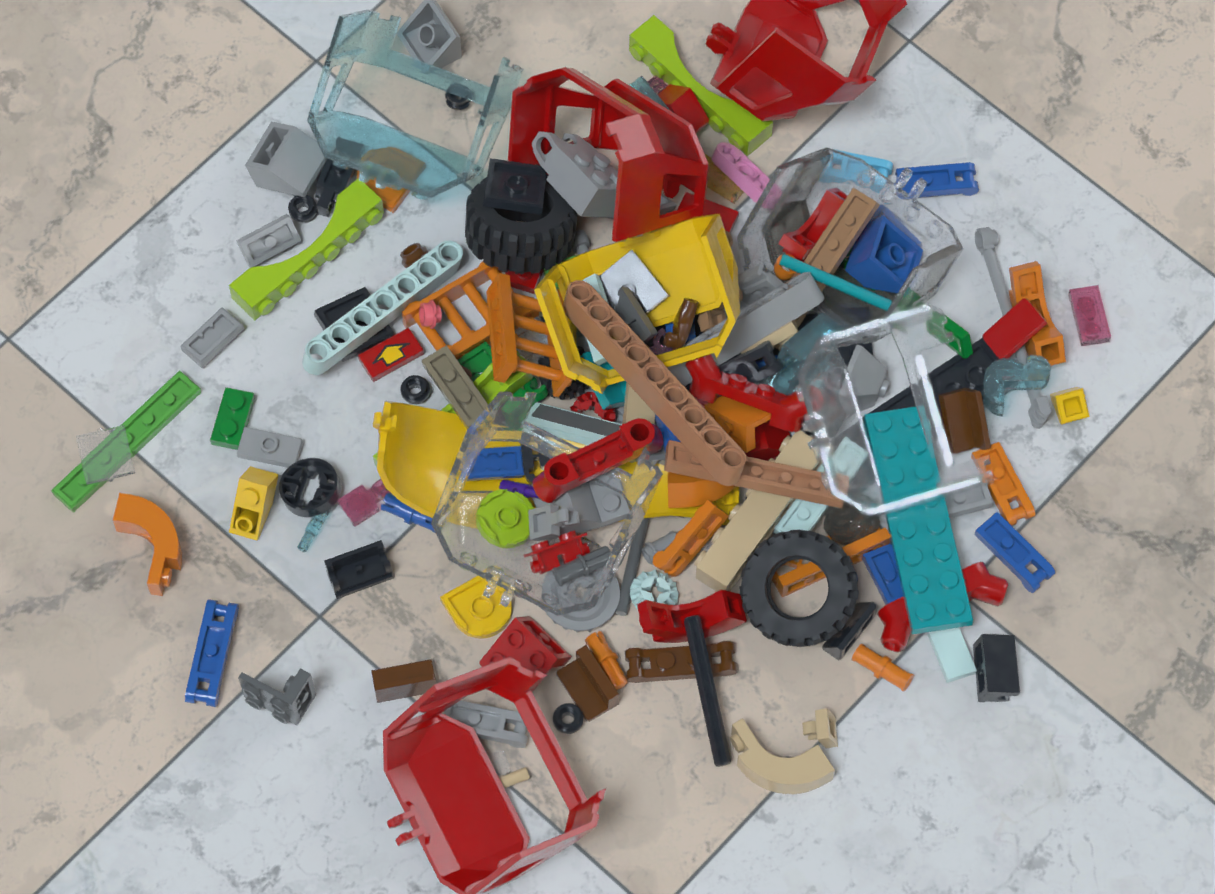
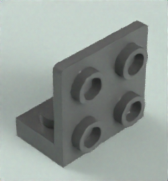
(284, 707)

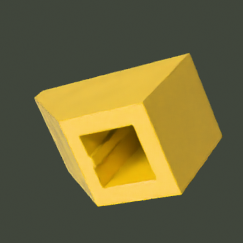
(253, 502)

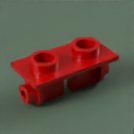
(546, 555)

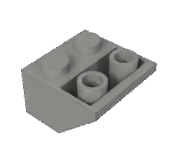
(285, 160)

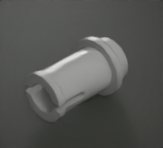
(658, 545)

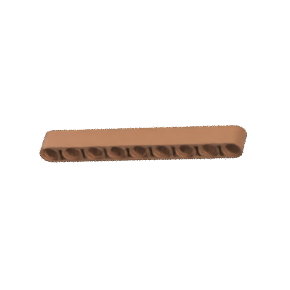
(654, 383)

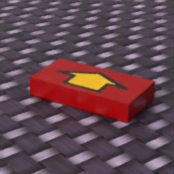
(390, 354)

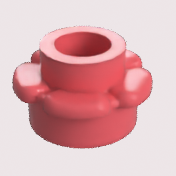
(430, 314)

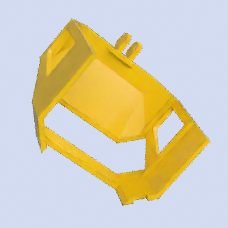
(685, 258)

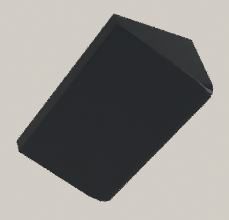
(844, 639)

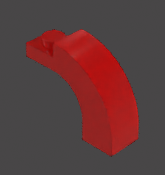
(801, 242)
(717, 614)

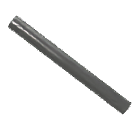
(631, 568)

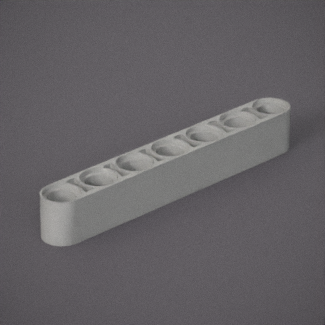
(760, 320)

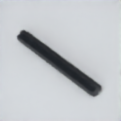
(707, 690)

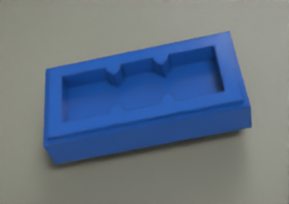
(498, 464)

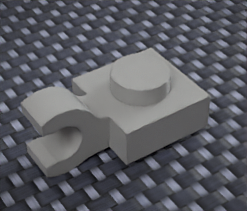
(546, 521)

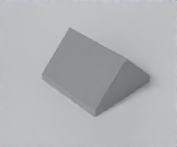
(431, 35)
(579, 500)

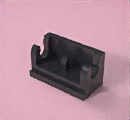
(358, 569)
(996, 668)

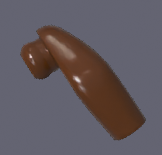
(681, 325)

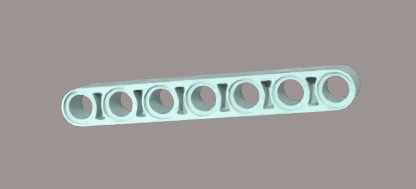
(378, 318)

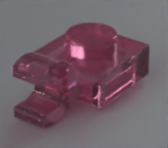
(361, 504)

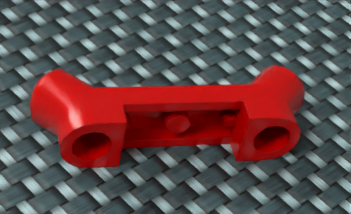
(710, 383)
(597, 458)
(979, 586)

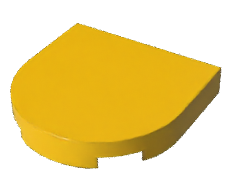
(475, 613)

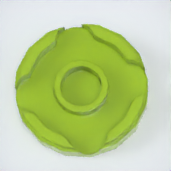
(504, 518)

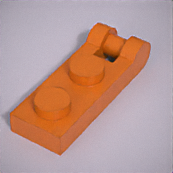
(1006, 485)
(690, 539)

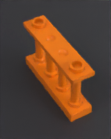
(445, 296)
(505, 340)

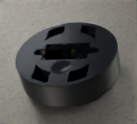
(296, 479)

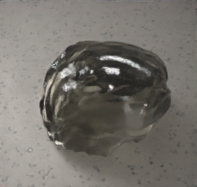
(849, 524)

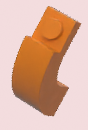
(1028, 283)
(692, 491)
(148, 520)

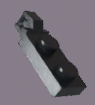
(330, 184)

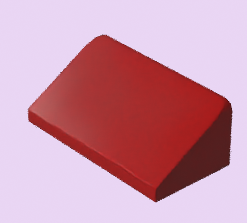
(1014, 329)

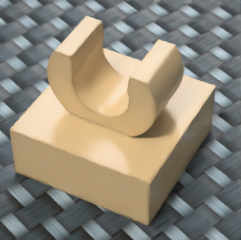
(822, 729)

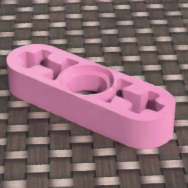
(734, 164)

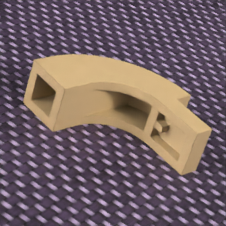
(776, 773)

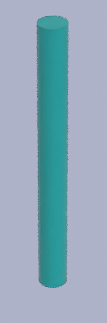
(836, 282)

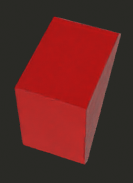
(684, 104)

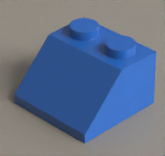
(883, 256)

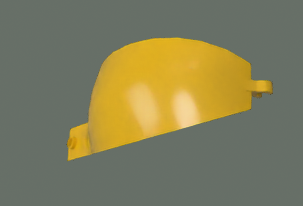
(422, 444)

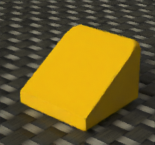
(1070, 404)

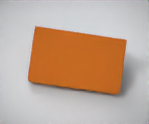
(738, 420)

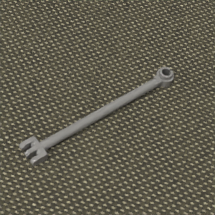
(985, 243)

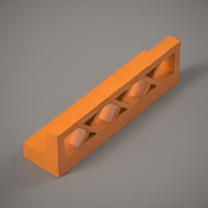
(810, 573)

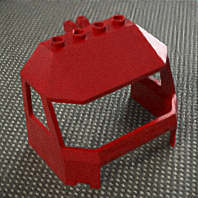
(775, 56)
(652, 144)
(456, 794)

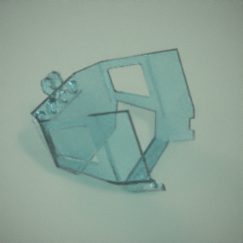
(386, 152)

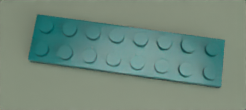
(920, 534)

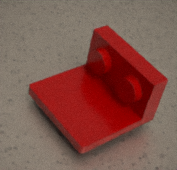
(528, 644)

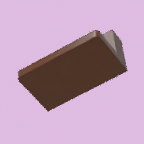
(964, 420)
(403, 680)
(588, 685)

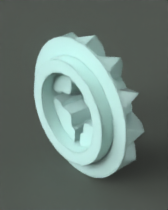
(645, 581)

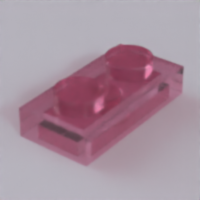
(1089, 315)

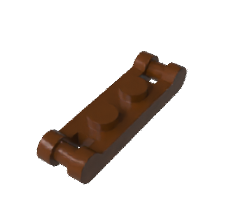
(676, 662)

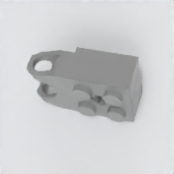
(579, 174)

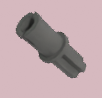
(581, 565)

